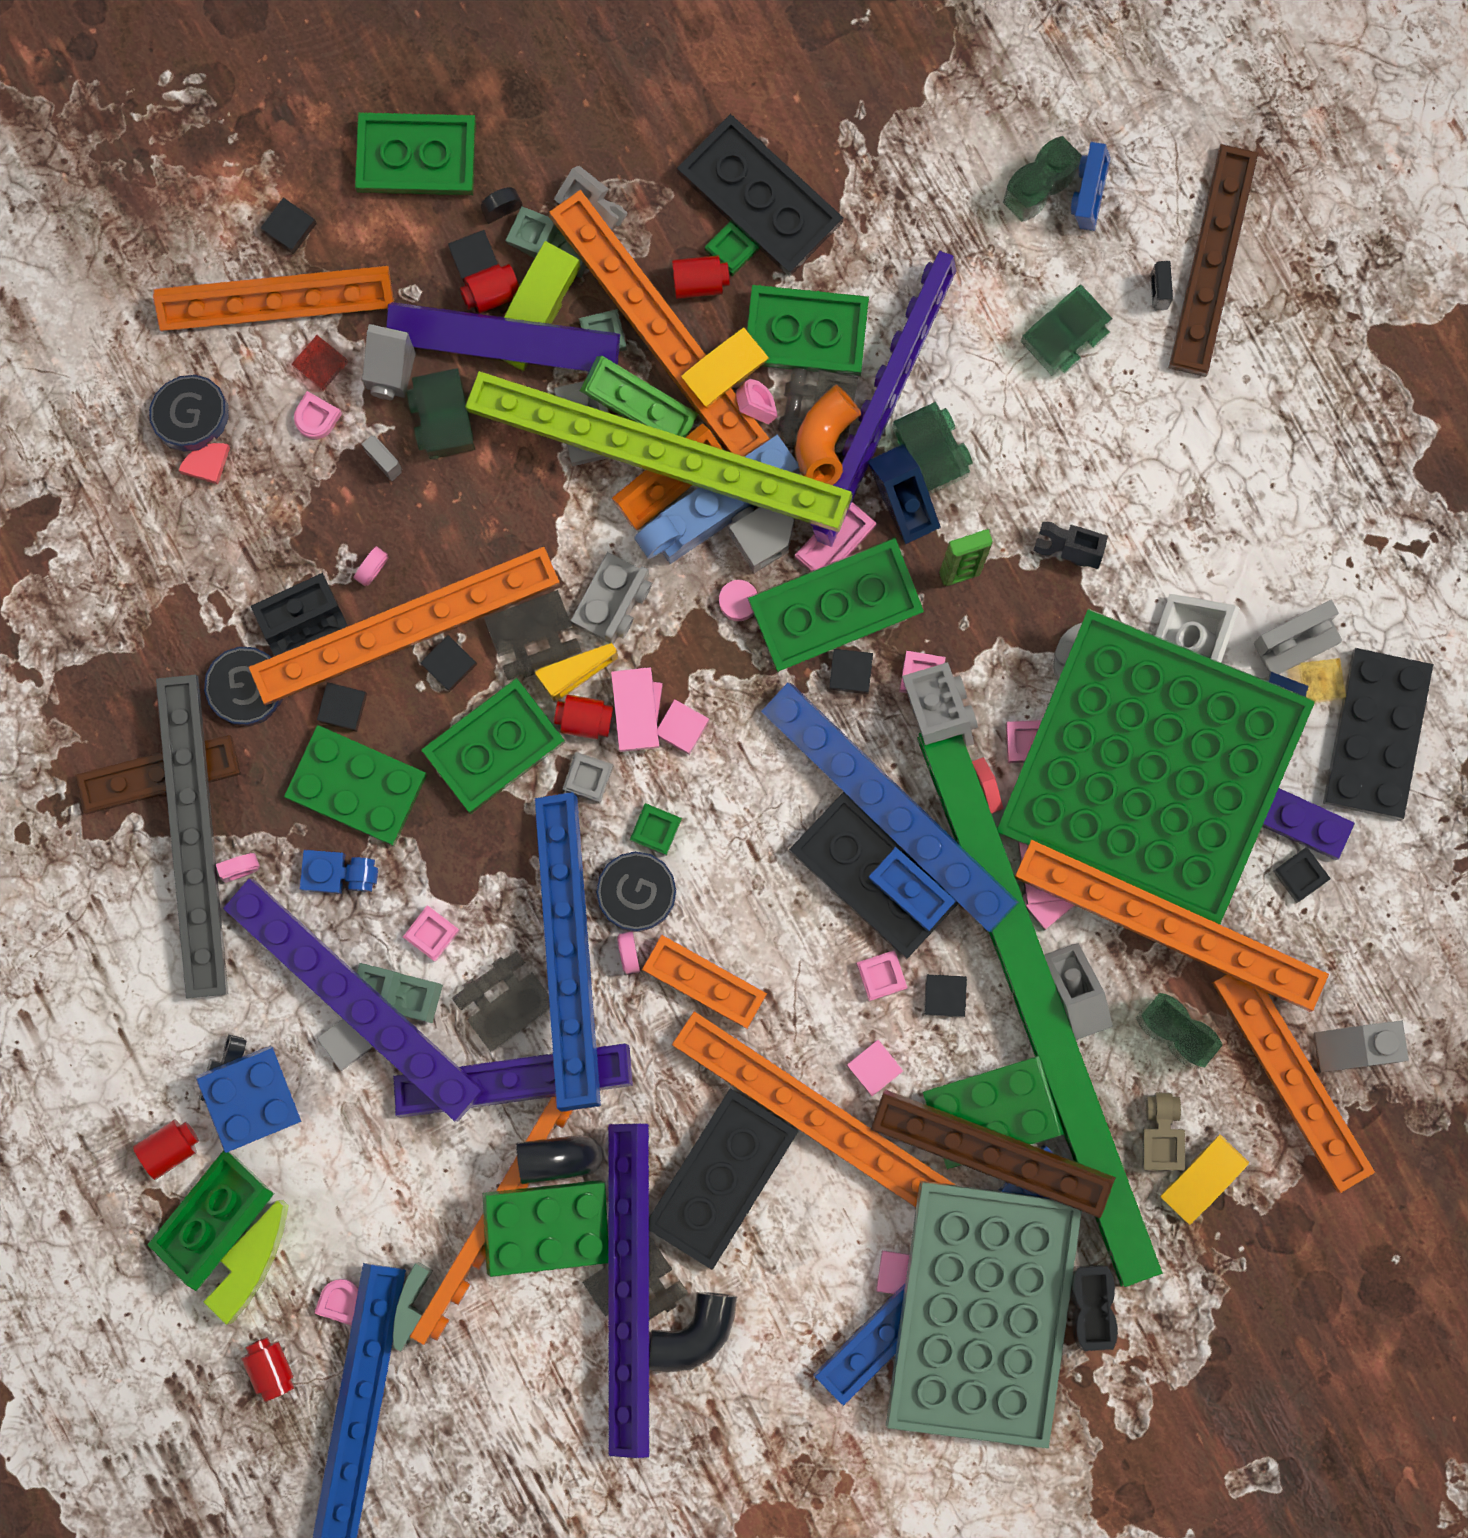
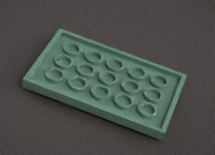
(983, 1315)

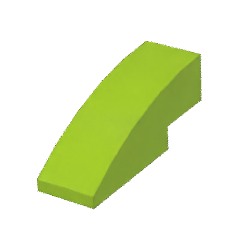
(543, 288)
(249, 1264)

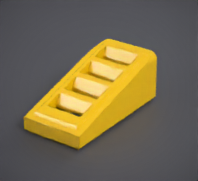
(570, 673)

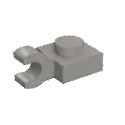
(594, 191)

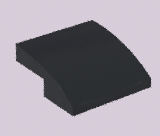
(299, 615)

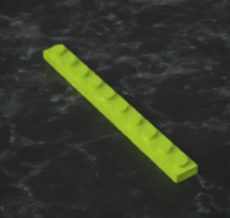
(659, 451)

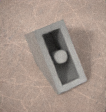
(387, 362)
(1079, 991)
(1361, 1046)

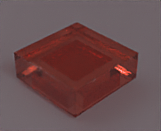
(319, 363)

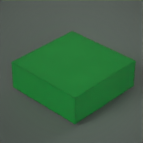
(732, 247)
(655, 829)

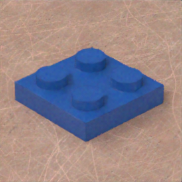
(248, 1099)

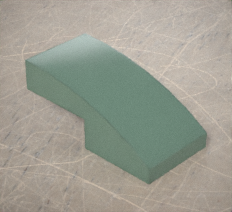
(531, 231)
(407, 994)
(407, 1315)

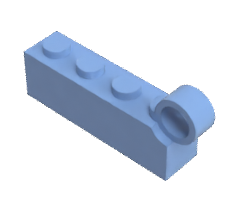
(704, 511)

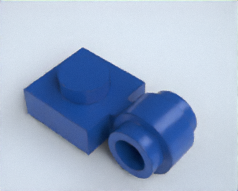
(326, 871)

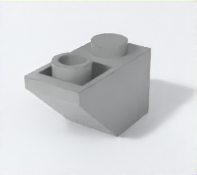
(761, 536)

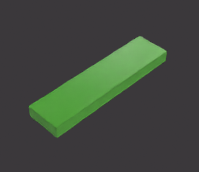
(965, 557)

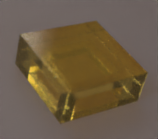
(1323, 679)

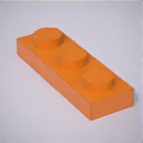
(653, 492)
(704, 981)

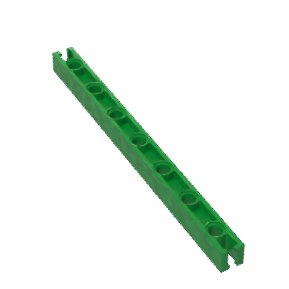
(1043, 1011)

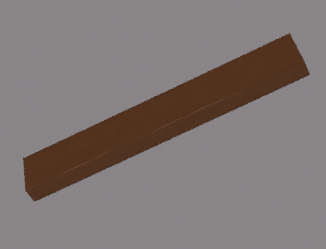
(1213, 260)
(993, 1153)

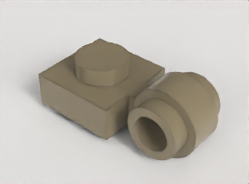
(1163, 1146)

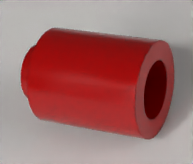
(700, 276)
(166, 1148)

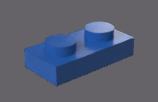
(1094, 171)
(911, 889)

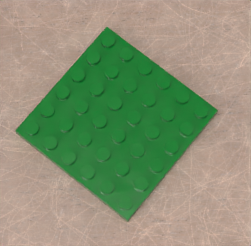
(1155, 765)

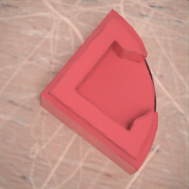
(206, 463)
(988, 784)

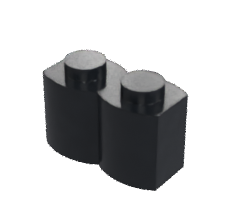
(1093, 1319)

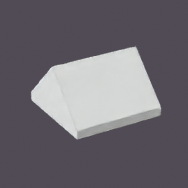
(1198, 624)

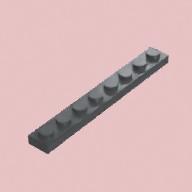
(192, 836)

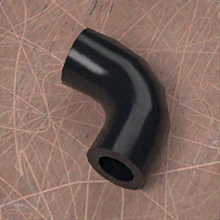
(558, 1158)
(699, 1340)

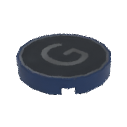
(188, 412)
(233, 690)
(636, 891)

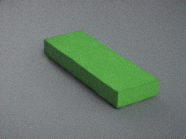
(636, 398)

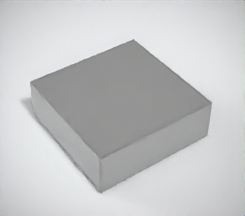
(382, 457)
(588, 777)
(344, 1044)

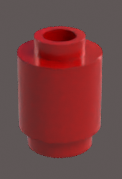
(489, 288)
(583, 717)
(268, 1369)

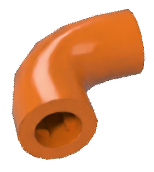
(820, 433)

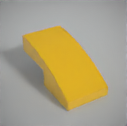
(725, 367)
(1204, 1179)

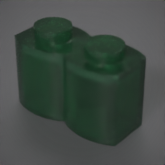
(1036, 181)
(1067, 330)
(442, 414)
(930, 442)
(1170, 1023)

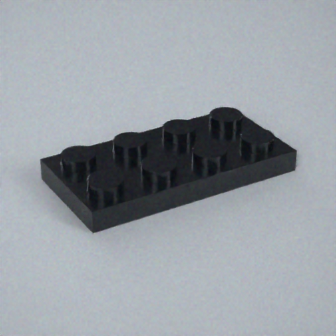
(760, 195)
(1378, 734)
(843, 853)
(721, 1179)

